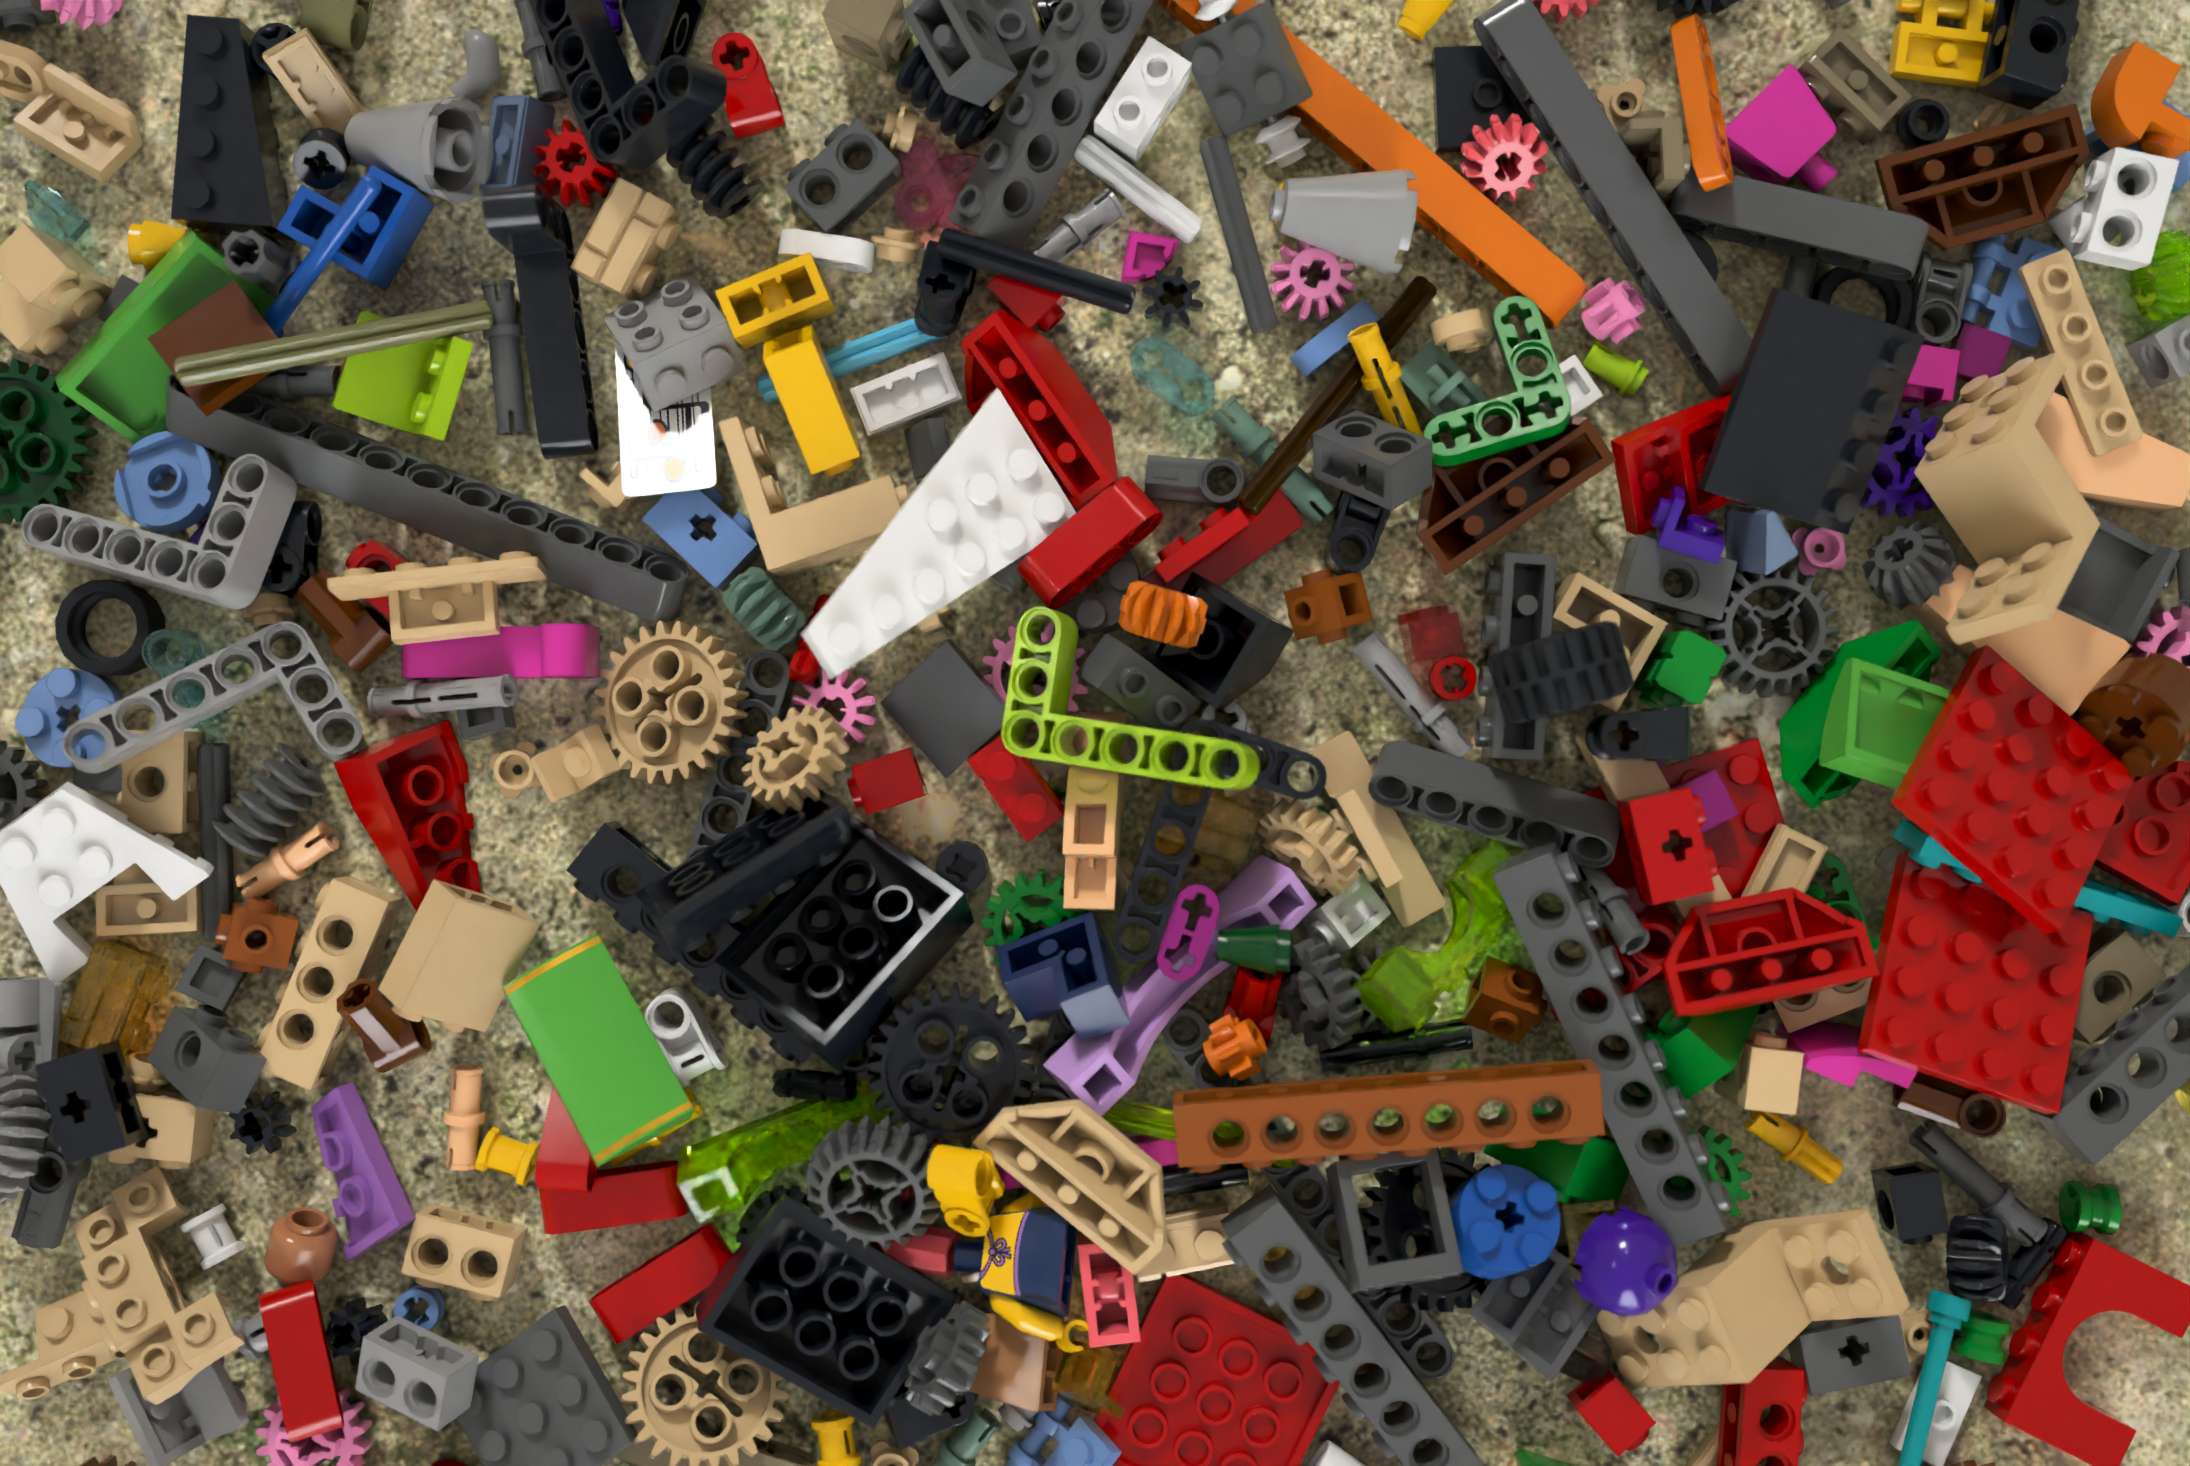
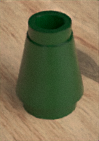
(1257, 948)

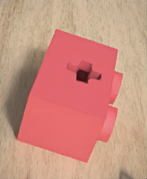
(1107, 1296)

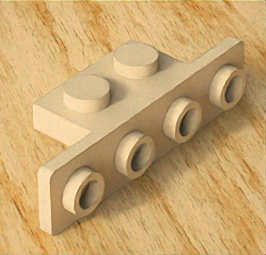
(2076, 336)
(440, 600)
(1377, 832)
(67, 1348)

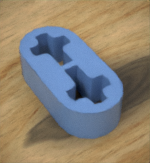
(1332, 339)

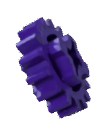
(1909, 441)

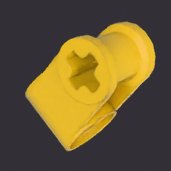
(965, 1187)

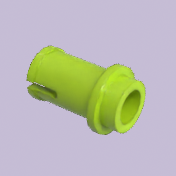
(1615, 368)

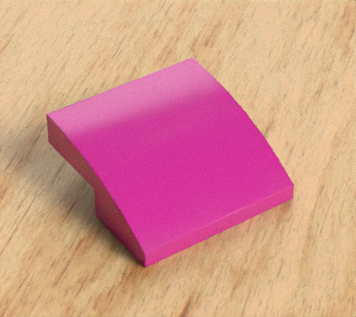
(1833, 1052)

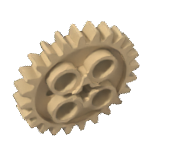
(671, 703)
(674, 1426)

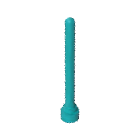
(1946, 1314)

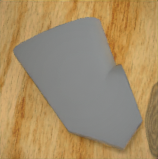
(28, 1023)

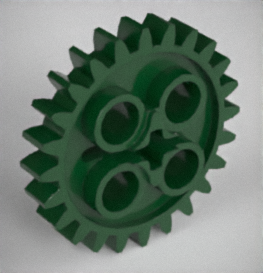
(50, 422)

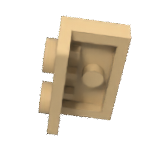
(80, 125)

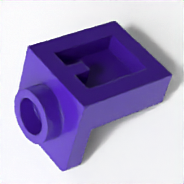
(1690, 536)

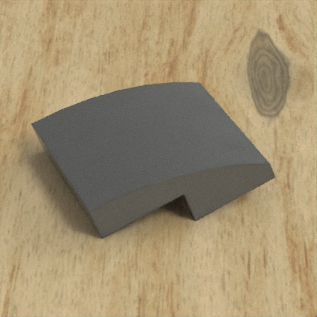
(946, 708)
(1537, 1313)

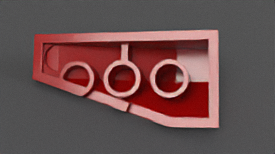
(415, 807)

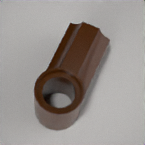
(355, 630)
(385, 1035)
(1948, 1105)

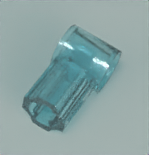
(193, 649)

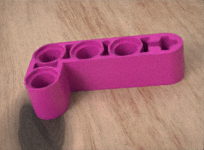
(522, 651)

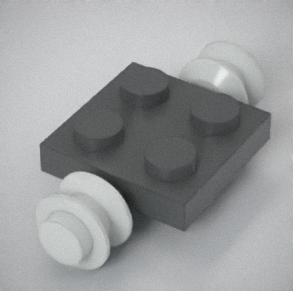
(1250, 75)

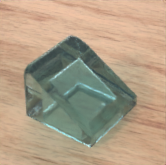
(53, 213)

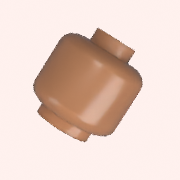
(301, 1246)

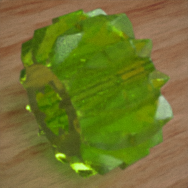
(2164, 285)

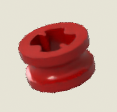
(1466, 674)

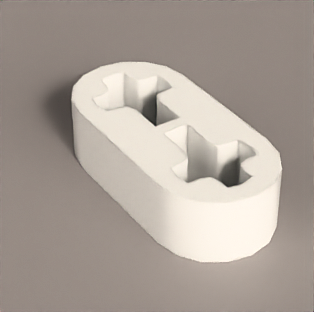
(828, 250)

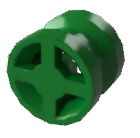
(2090, 1207)
(1982, 1337)

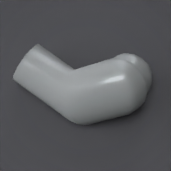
(482, 66)

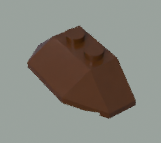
(1987, 178)
(1495, 494)

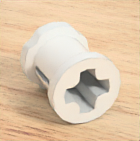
(213, 1236)

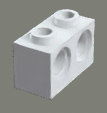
(1142, 100)
(2135, 215)

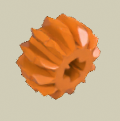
(1163, 614)

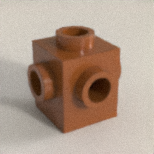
(1327, 605)
(271, 949)
(1504, 1000)

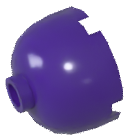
(1626, 1263)

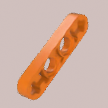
(1701, 103)

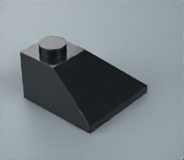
(663, 27)
(1233, 651)

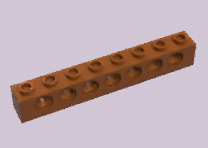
(1411, 1094)

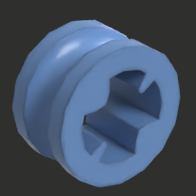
(434, 1312)

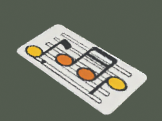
(663, 448)

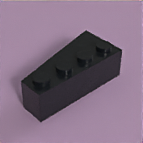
(226, 135)

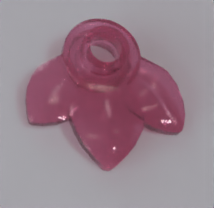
(935, 179)

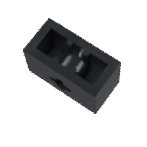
(114, 1111)

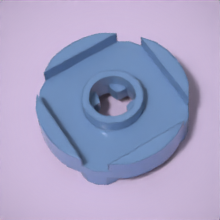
(186, 501)
(46, 707)

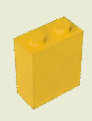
(811, 400)

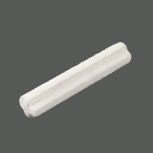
(1138, 188)

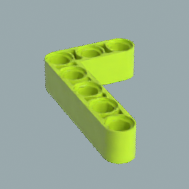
(1104, 738)

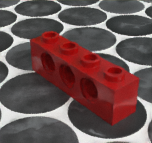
(1779, 1436)

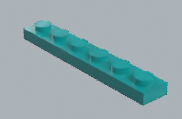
(2101, 900)

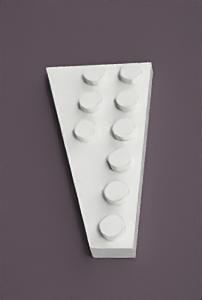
(959, 526)

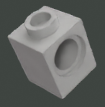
(2163, 352)

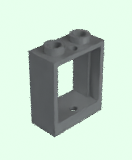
(1368, 1277)

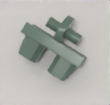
(1439, 383)

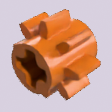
(1234, 1047)

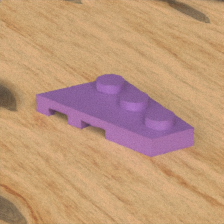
(365, 1178)

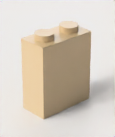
(457, 958)

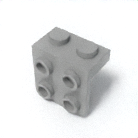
(675, 342)
(196, 1414)

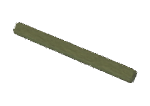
(333, 343)

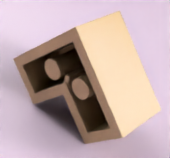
(45, 291)
(1586, 602)

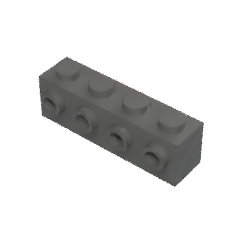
(1519, 614)

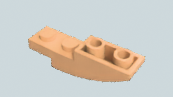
(1093, 828)

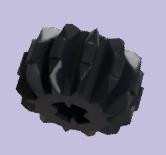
(1977, 1258)

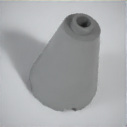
(426, 145)
(1350, 215)

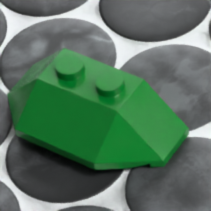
(1900, 648)

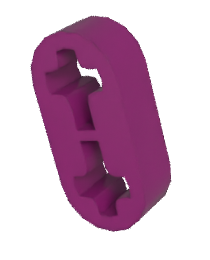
(1200, 935)

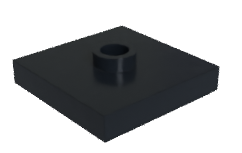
(1466, 94)

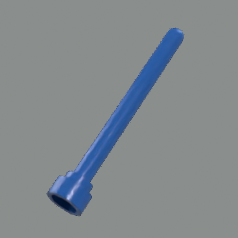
(322, 252)

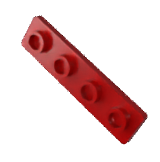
(1225, 545)

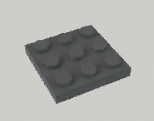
(545, 1401)

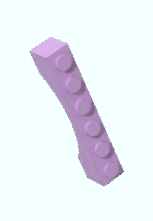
(1109, 1064)

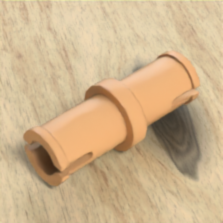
(287, 861)
(464, 1116)

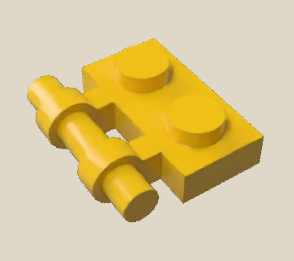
(1937, 52)

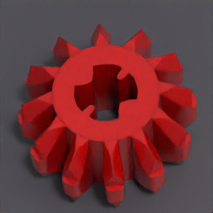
(560, 179)

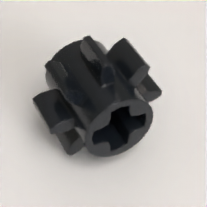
(1176, 286)
(278, 1118)
(350, 1326)

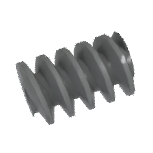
(273, 803)

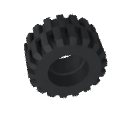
(1560, 672)

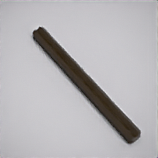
(1331, 401)

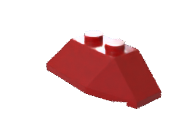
(1045, 399)
(1763, 952)

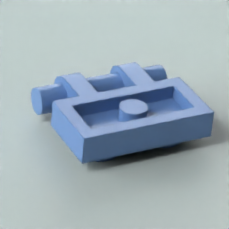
(2009, 308)
(1078, 1444)

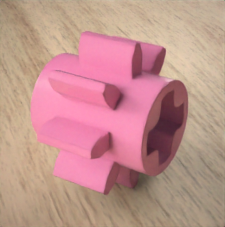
(1613, 310)

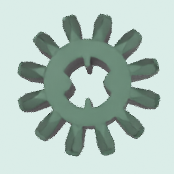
(765, 609)

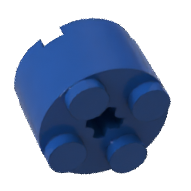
(1525, 1210)

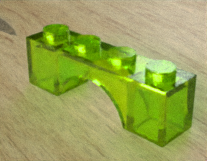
(1408, 982)
(730, 1166)

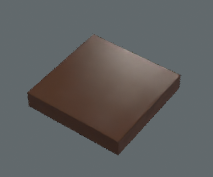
(214, 324)

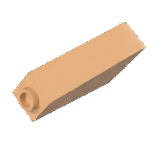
(2135, 476)
(2056, 654)

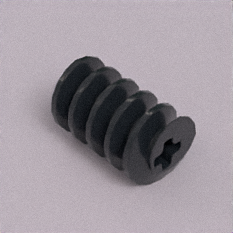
(957, 116)
(711, 171)

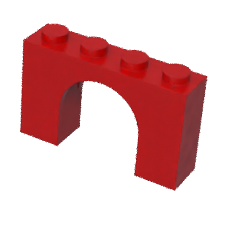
(2032, 1385)

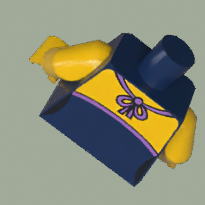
(1027, 1268)

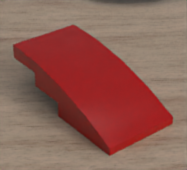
(1668, 455)

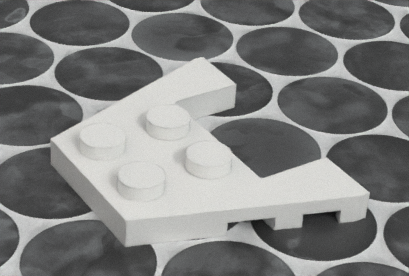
(69, 851)

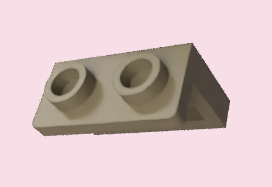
(1852, 87)
(1658, 148)

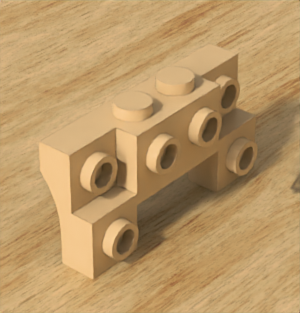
(139, 1292)

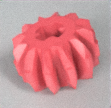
(1512, 140)

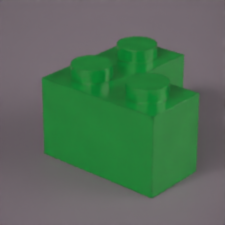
(1700, 1046)
(1575, 1171)

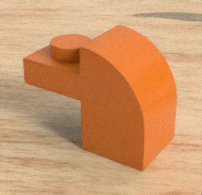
(2130, 105)

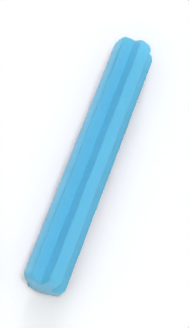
(862, 353)

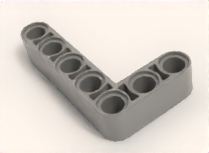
(219, 570)
(220, 695)

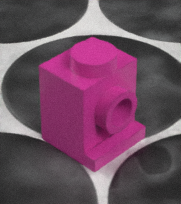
(1932, 377)

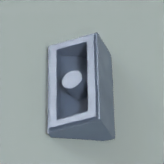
(516, 128)
(1757, 540)

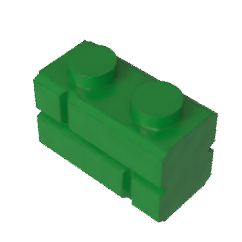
(1679, 670)

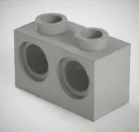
(416, 1372)

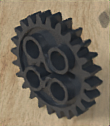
(908, 1054)
(1397, 1217)

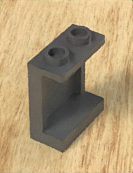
(2118, 581)

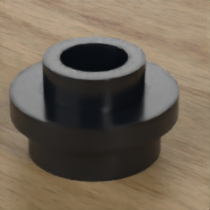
(1932, 113)

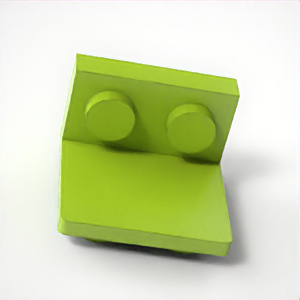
(405, 385)

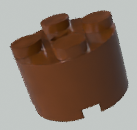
(2141, 711)

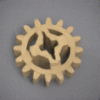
(795, 759)
(1310, 847)

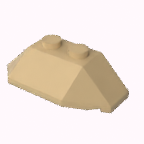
(1084, 1174)

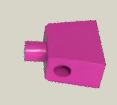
(1782, 134)

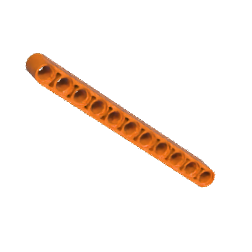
(1445, 200)

